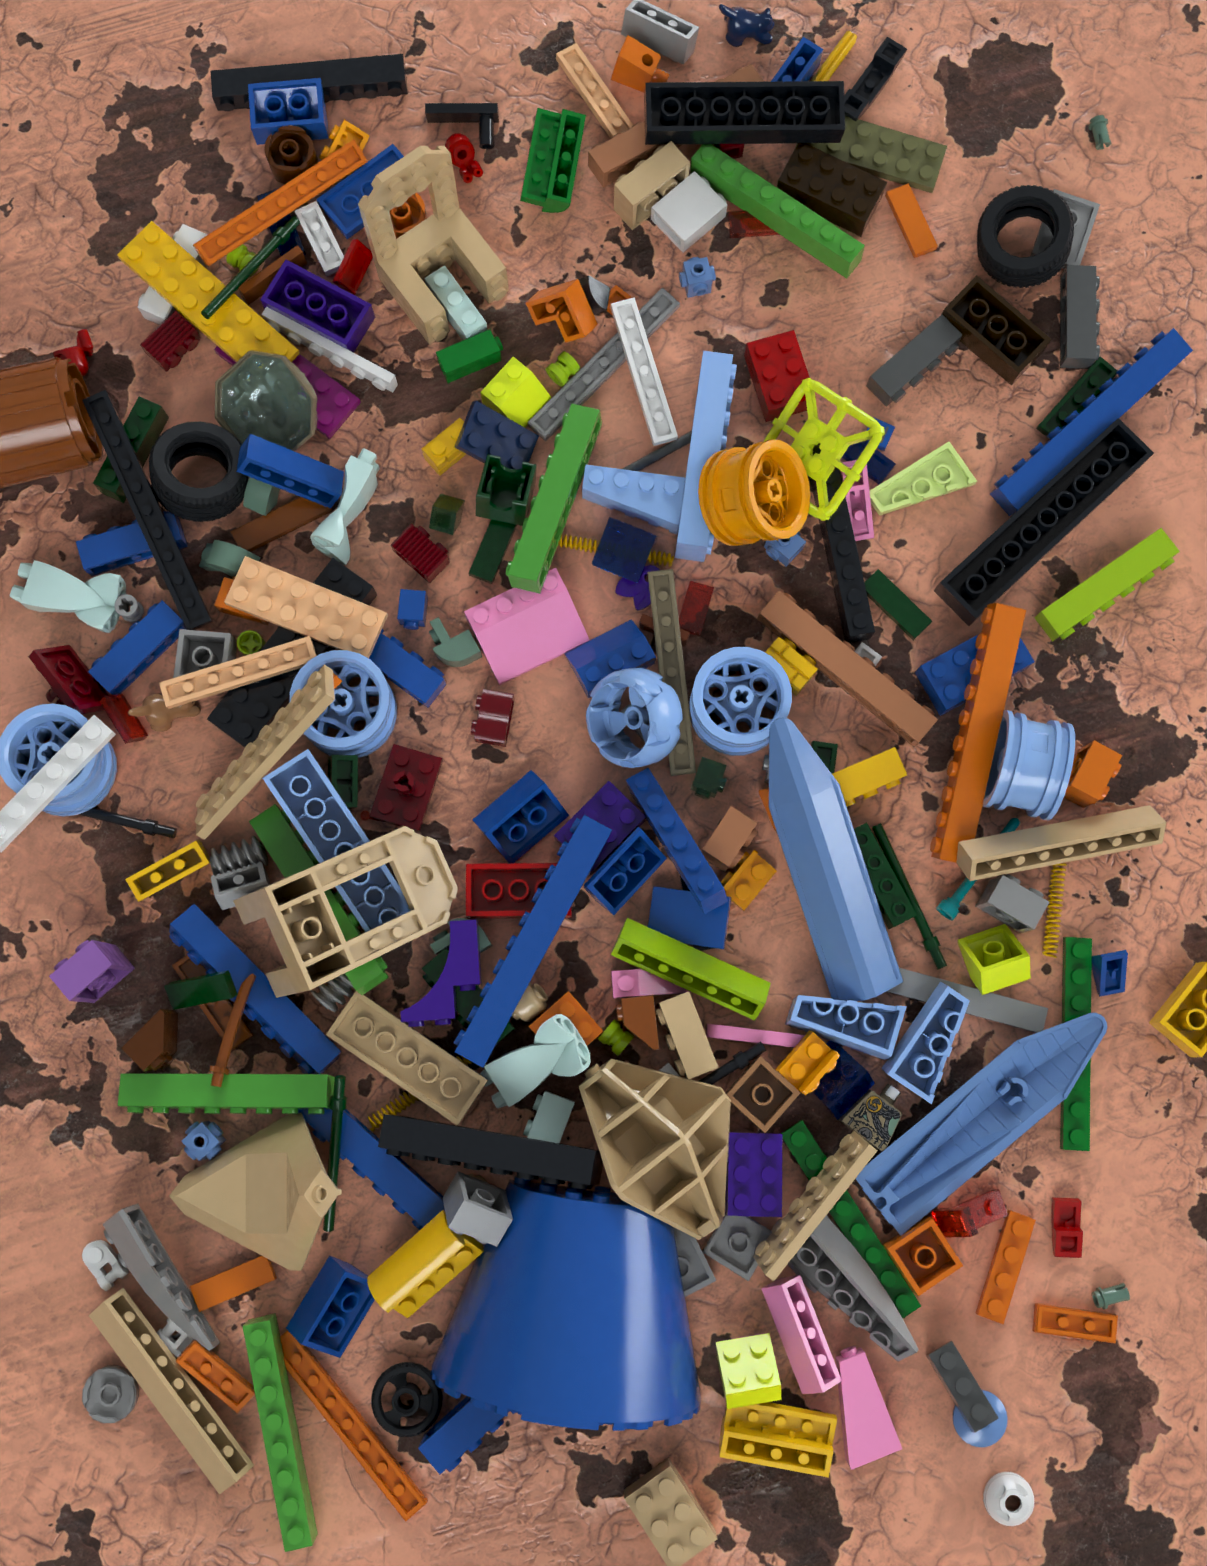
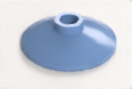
(989, 1434)

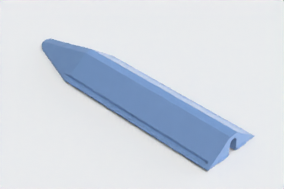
(828, 869)
(979, 1121)

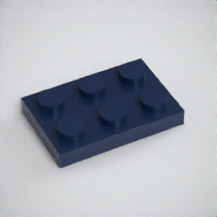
(495, 435)

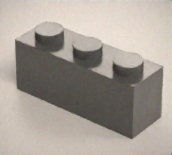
(962, 1387)

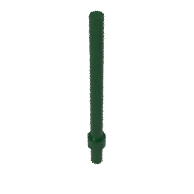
(280, 236)
(930, 942)
(337, 1105)

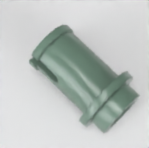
(1100, 131)
(1110, 1295)

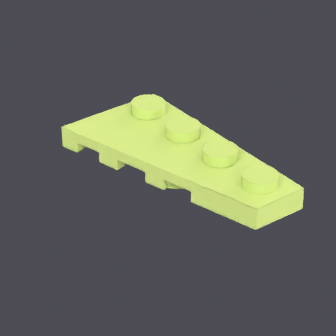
(925, 479)

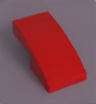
(1066, 1230)

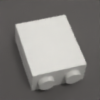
(689, 211)

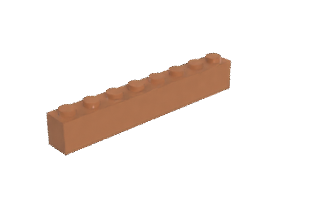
(627, 149)
(848, 669)

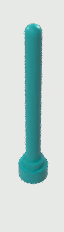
(950, 906)

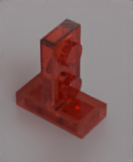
(970, 1215)

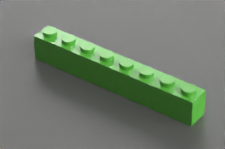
(778, 210)
(555, 498)
(291, 857)
(237, 1093)
(280, 1432)

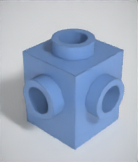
(697, 276)
(785, 549)
(212, 1140)

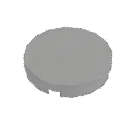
(110, 1394)

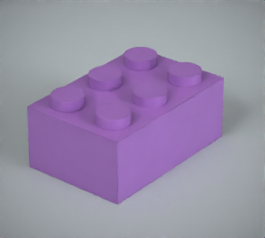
(91, 971)

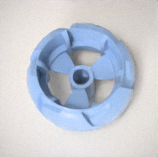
(653, 710)

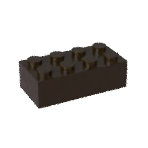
(832, 188)
(995, 330)

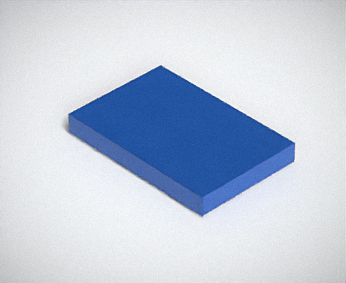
(681, 918)

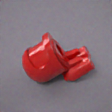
(463, 156)
(78, 353)

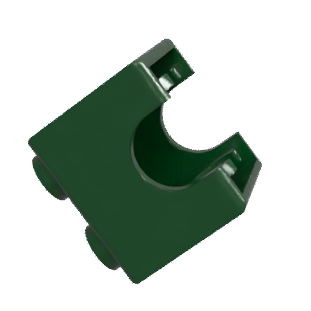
(505, 492)

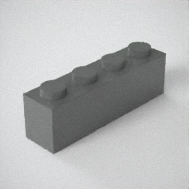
(1078, 317)
(914, 360)

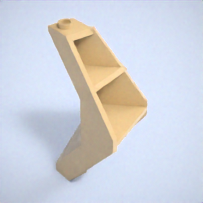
(662, 1142)
(263, 1192)

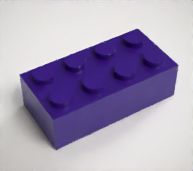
(319, 305)

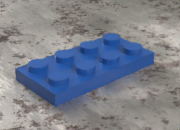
(342, 200)

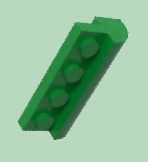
(553, 159)

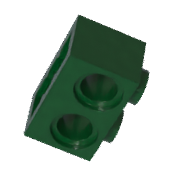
(344, 777)

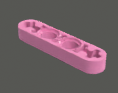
(753, 1035)

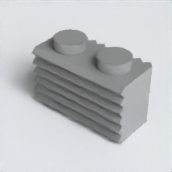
(238, 883)

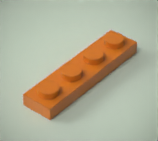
(1005, 1267)

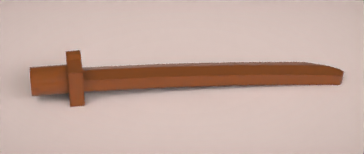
(230, 1032)

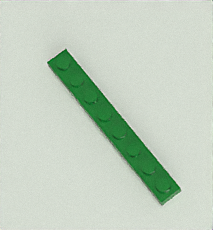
(1076, 1003)
(851, 1221)

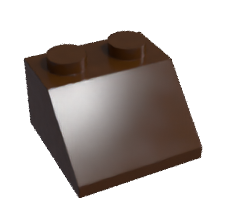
(155, 1042)

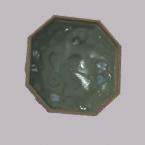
(267, 399)

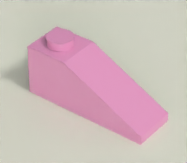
(859, 505)
(641, 983)

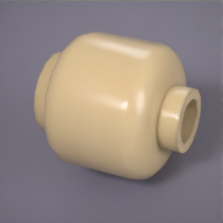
(531, 1004)

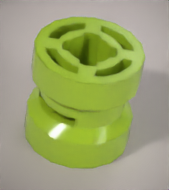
(240, 257)
(562, 368)
(248, 641)
(616, 1037)

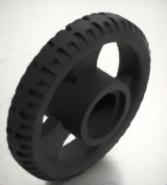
(431, 1402)

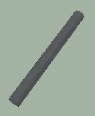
(660, 453)

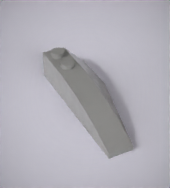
(156, 1273)
(840, 1274)

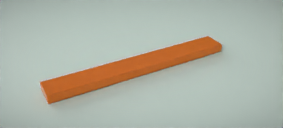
(280, 203)
(351, 1428)

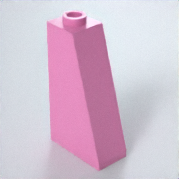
(864, 1416)

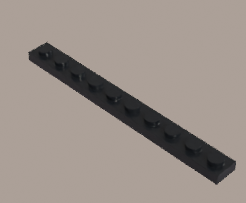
(147, 510)

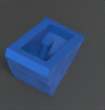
(1110, 972)

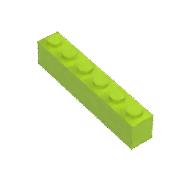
(1107, 584)
(691, 969)

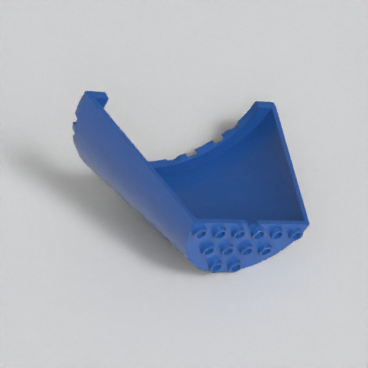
(574, 1316)

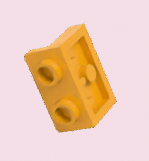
(341, 136)
(748, 879)
(808, 1063)

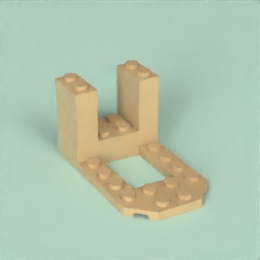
(430, 244)
(309, 930)

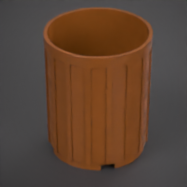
(44, 422)

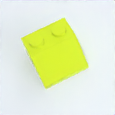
(515, 393)
(995, 959)

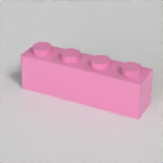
(801, 1335)

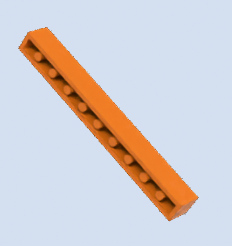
(978, 729)

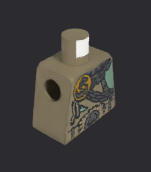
(874, 1117)

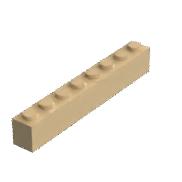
(1060, 842)
(171, 1391)

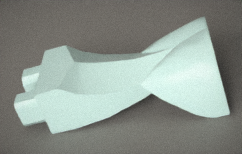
(358, 488)
(58, 591)
(555, 1050)

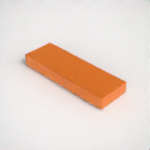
(911, 220)
(233, 1282)
(1075, 1323)
(216, 1375)

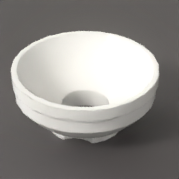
(999, 1489)

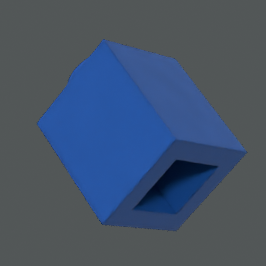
(412, 608)

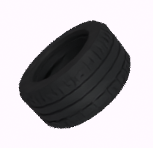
(1017, 203)
(192, 440)

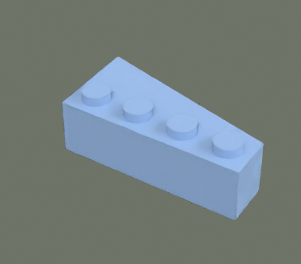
(637, 494)
(855, 1024)
(928, 1042)

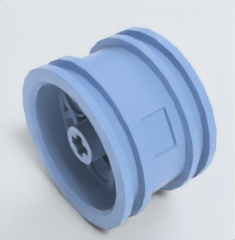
(738, 700)
(379, 719)
(25, 754)
(1030, 765)

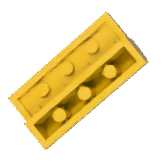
(422, 1267)
(779, 1437)

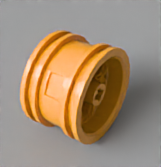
(754, 493)

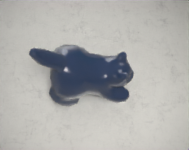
(747, 24)

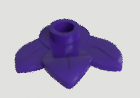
(639, 590)

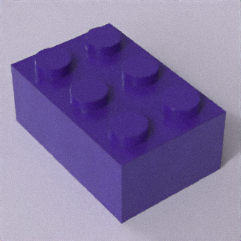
(611, 810)
(754, 1175)

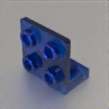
(624, 549)
(843, 1084)

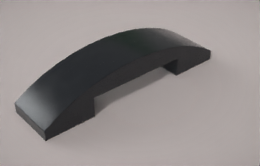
(873, 79)

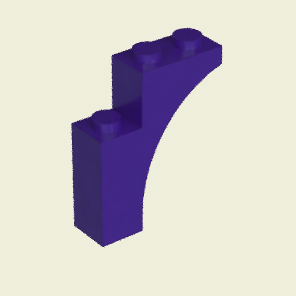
(461, 970)

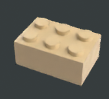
(649, 183)
(686, 1036)
(670, 1514)

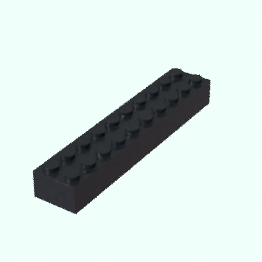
(1043, 521)

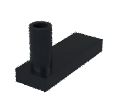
(483, 113)

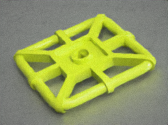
(832, 443)

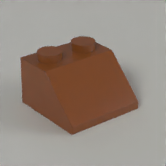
(639, 1019)

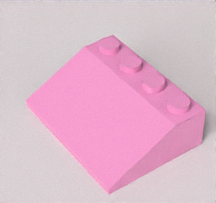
(526, 627)

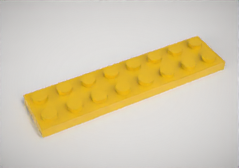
(192, 287)

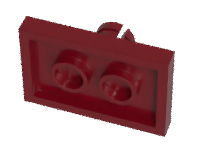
(68, 679)
(406, 787)

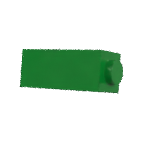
(469, 355)

